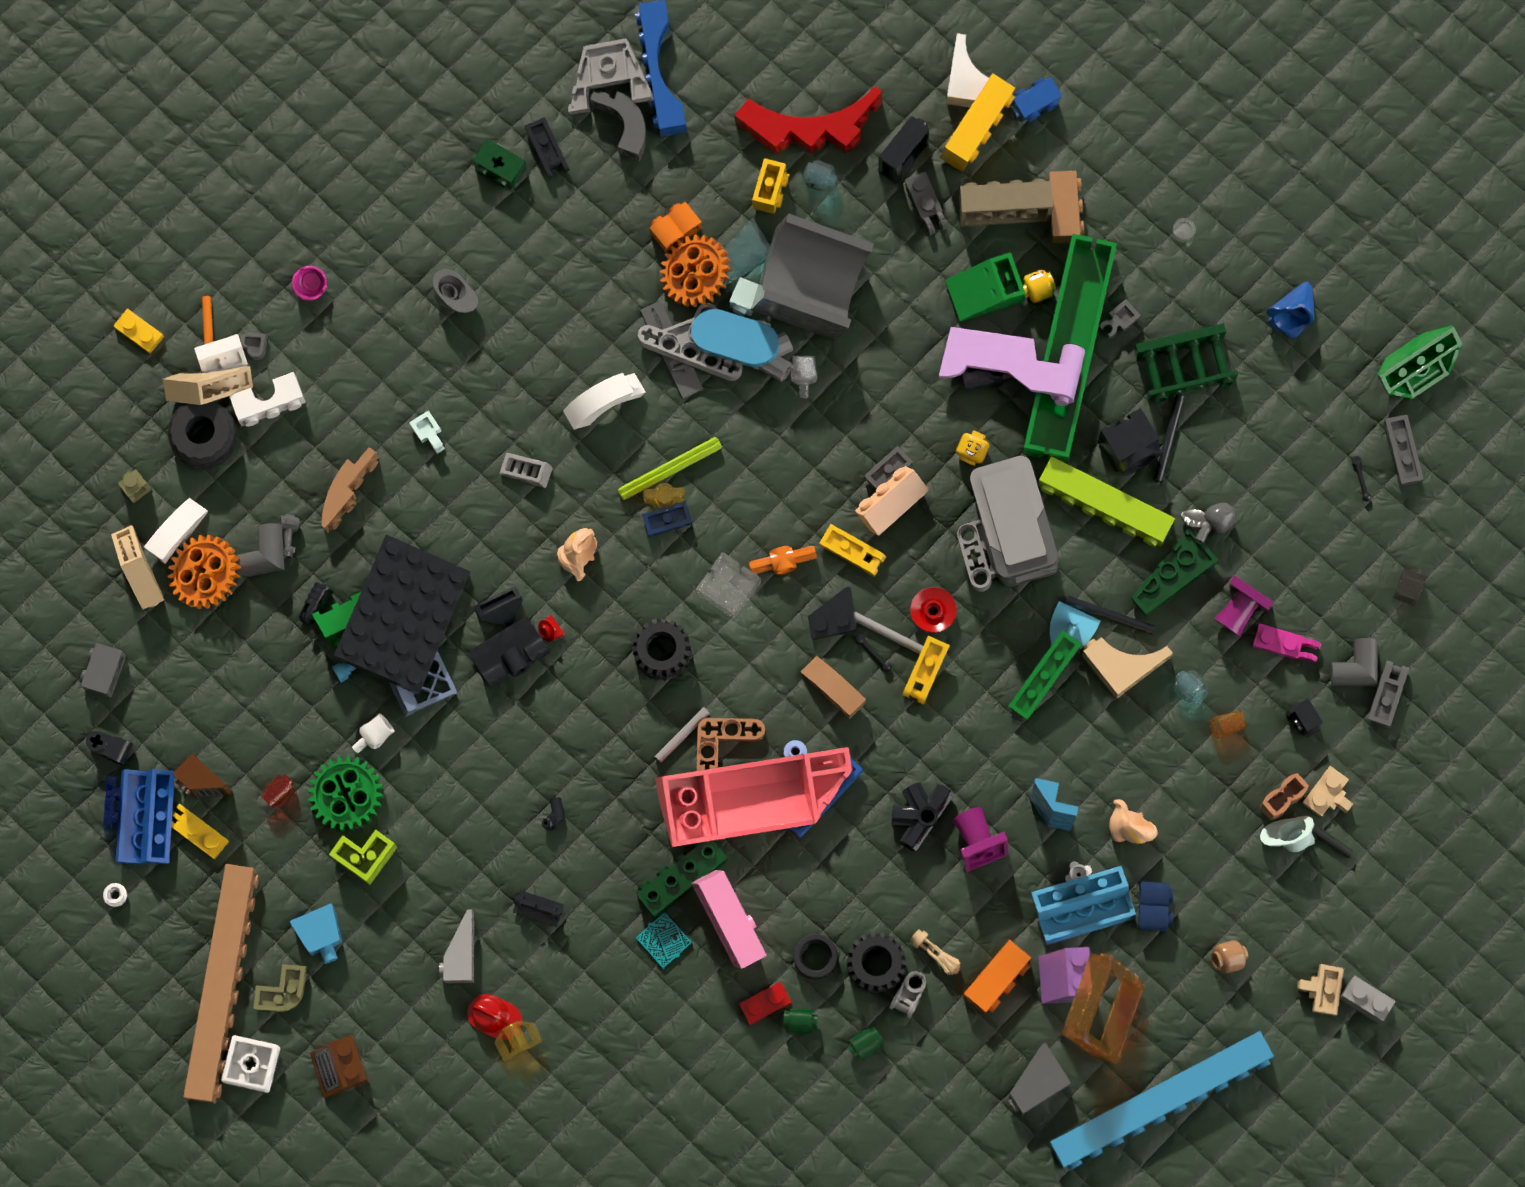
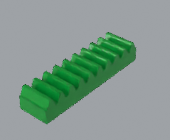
(1045, 675)

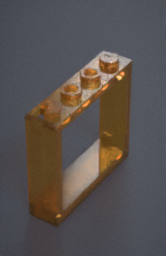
(1087, 1002)

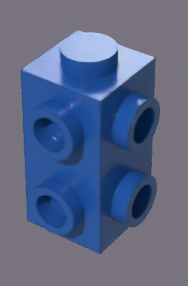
(1038, 98)

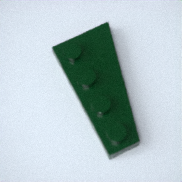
(1174, 573)

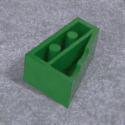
(335, 621)

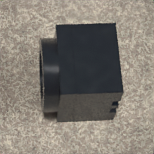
(1130, 443)

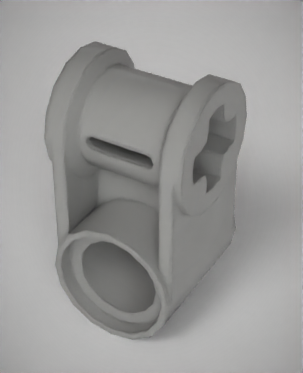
(908, 995)

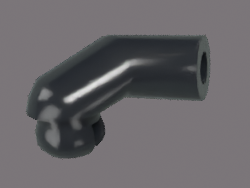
(555, 817)

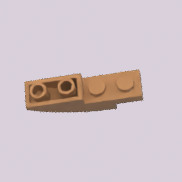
(340, 495)

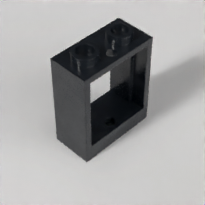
(904, 149)

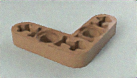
(713, 739)

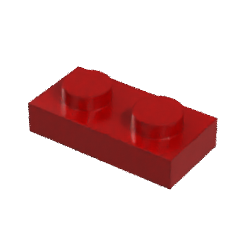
(765, 1003)

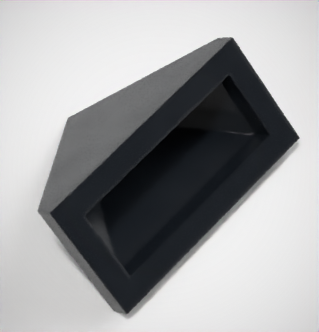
(500, 608)

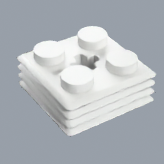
(243, 1050)

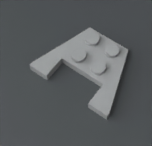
(606, 66)

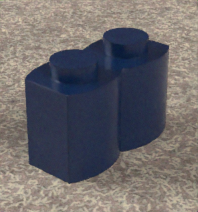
(1154, 906)

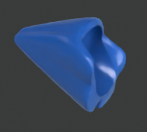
(1293, 311)

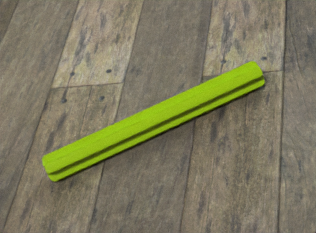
(669, 468)

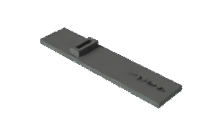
(683, 374)

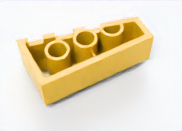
(977, 122)

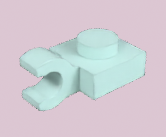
(426, 429)

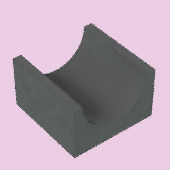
(810, 276)

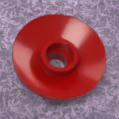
(933, 598)

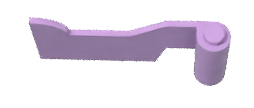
(1015, 357)

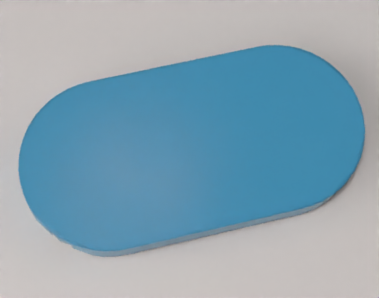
(735, 338)

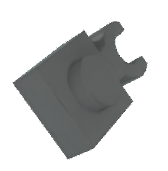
(1121, 317)

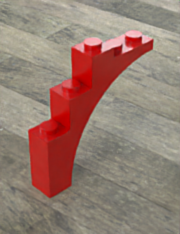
(809, 132)

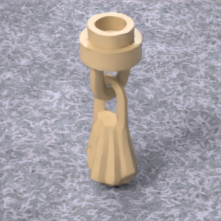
(948, 963)

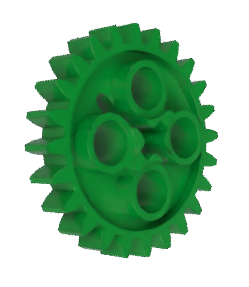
(364, 784)

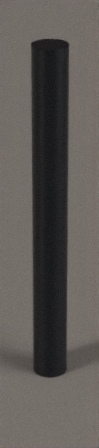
(1169, 437)
(1111, 615)

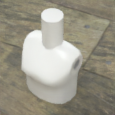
(373, 733)

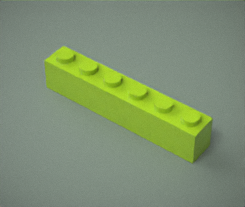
(1106, 502)

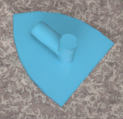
(1073, 622)

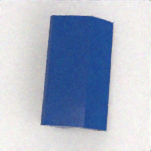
(145, 817)

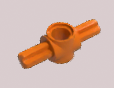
(783, 560)

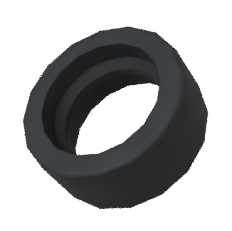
(819, 974)

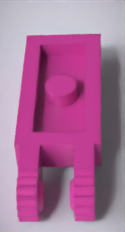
(1284, 643)

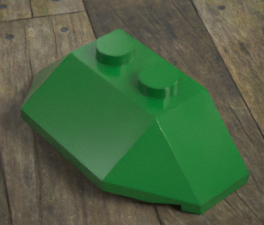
(1420, 362)

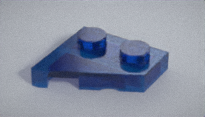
(112, 795)

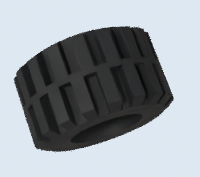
(655, 631)
(876, 942)

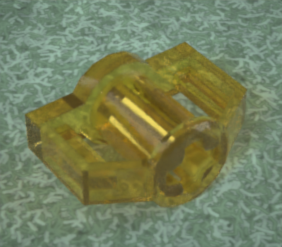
(663, 495)
(517, 1039)

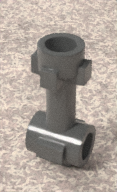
(289, 524)

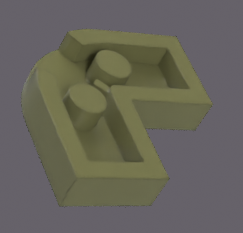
(287, 995)

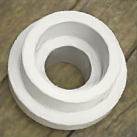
(110, 889)

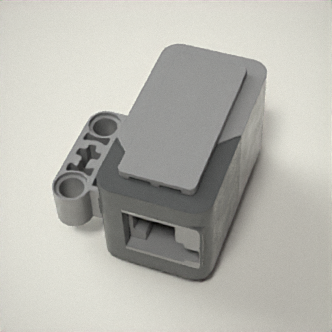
(1010, 526)

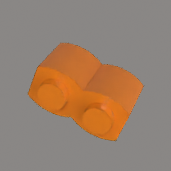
(675, 226)

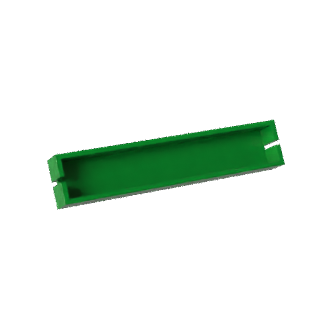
(1077, 324)

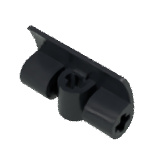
(509, 652)

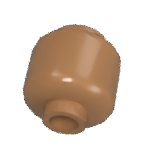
(1229, 957)

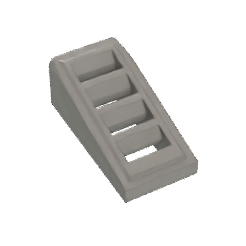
(540, 473)

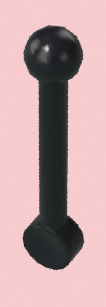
(1356, 460)
(861, 640)

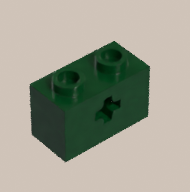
(493, 154)

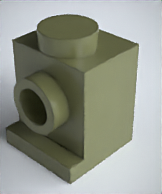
(134, 485)

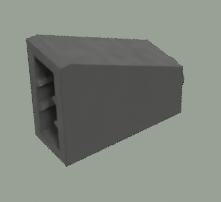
(1038, 1082)

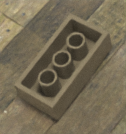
(1005, 203)

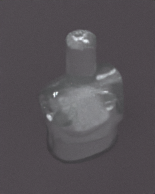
(803, 373)

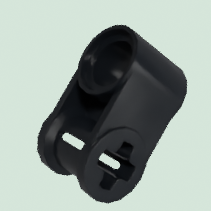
(113, 747)

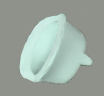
(1292, 833)

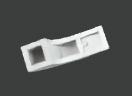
(601, 397)

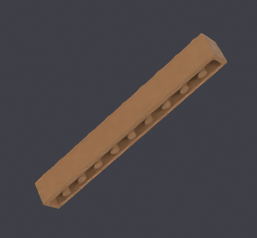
(220, 984)

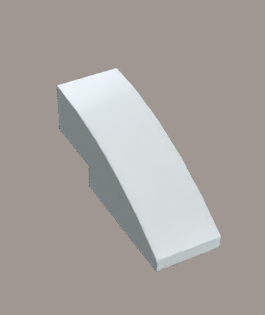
(175, 530)

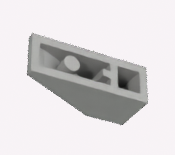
(459, 957)

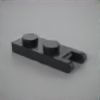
(546, 146)

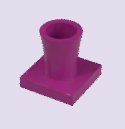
(1241, 606)
(981, 845)

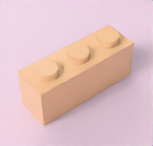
(891, 500)

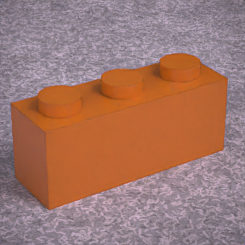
(998, 977)

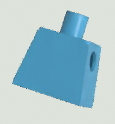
(319, 932)

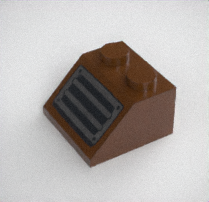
(199, 779)
(339, 1066)

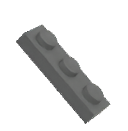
(1403, 450)

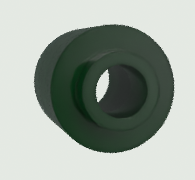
(800, 1020)
(865, 1043)

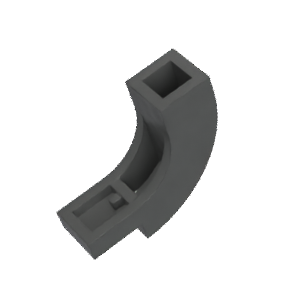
(634, 136)

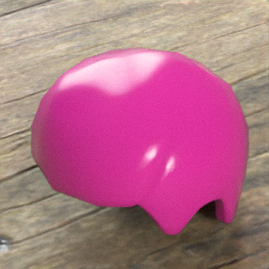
(309, 283)

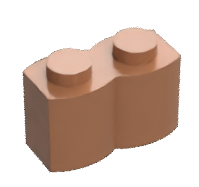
(1279, 800)

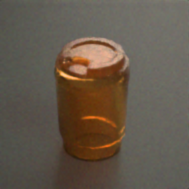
(1227, 724)

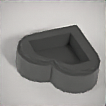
(254, 344)

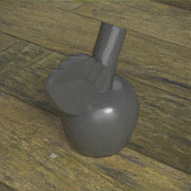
(1217, 518)

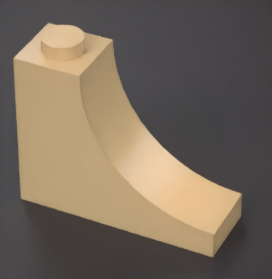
(207, 387)
(136, 567)
(1121, 670)

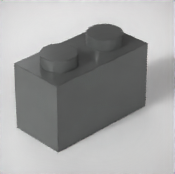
(102, 670)

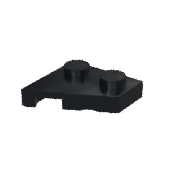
(834, 616)

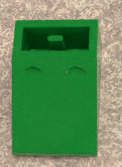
(986, 287)

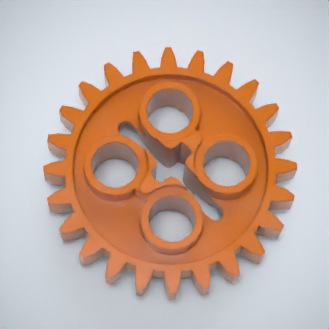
(683, 259)
(187, 565)

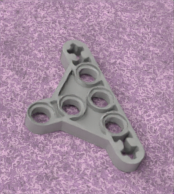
(682, 337)

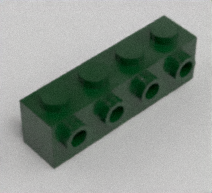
(677, 880)

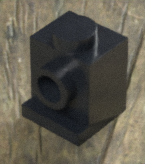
(1305, 718)

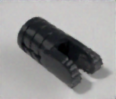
(315, 602)

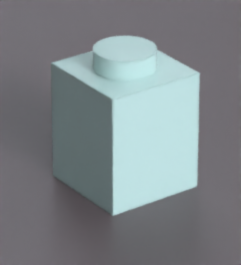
(743, 297)

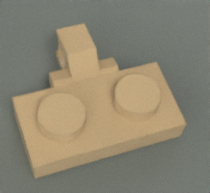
(1328, 793)
(1324, 989)

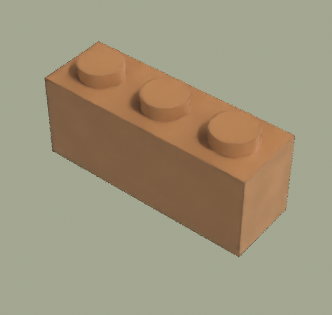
(1065, 206)

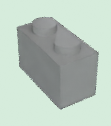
(1367, 999)

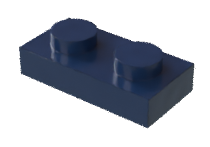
(667, 519)

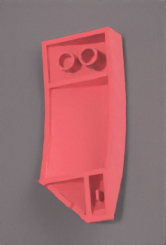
(751, 796)

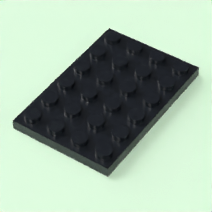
(401, 614)

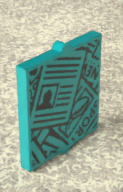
(663, 940)

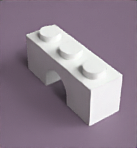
(286, 396)

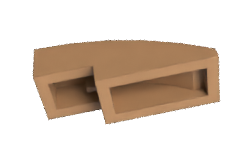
(833, 687)

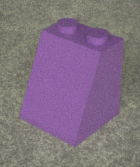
(1062, 974)

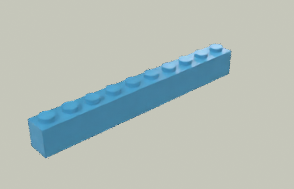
(1161, 1100)

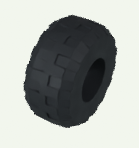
(207, 454)

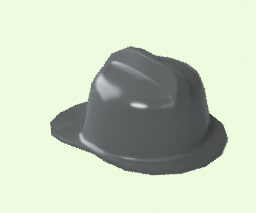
(453, 292)

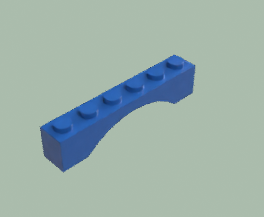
(655, 25)

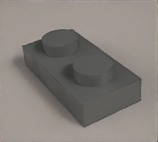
(885, 469)

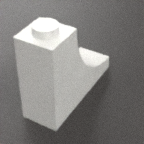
(965, 79)

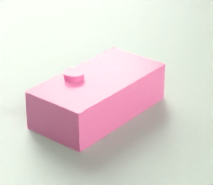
(729, 919)

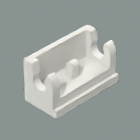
(221, 355)

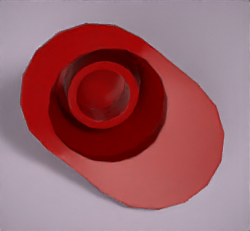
(492, 1014)

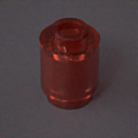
(278, 790)

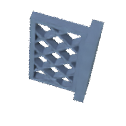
(407, 700)

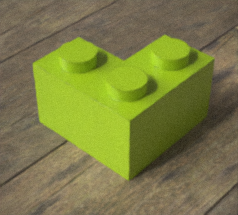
(364, 862)

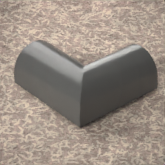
(268, 557)
(1363, 670)

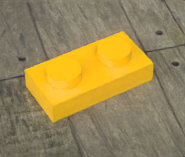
(138, 331)

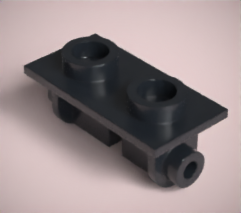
(538, 908)

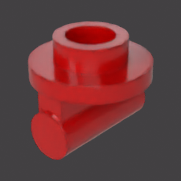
(549, 629)

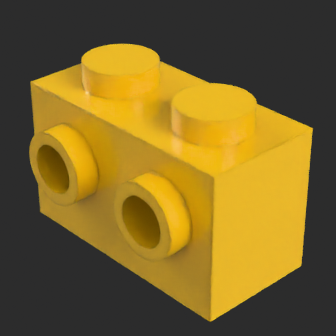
(769, 186)

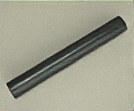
(1329, 839)

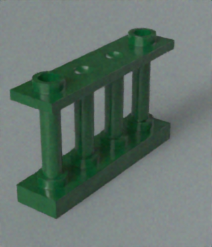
(1190, 340)

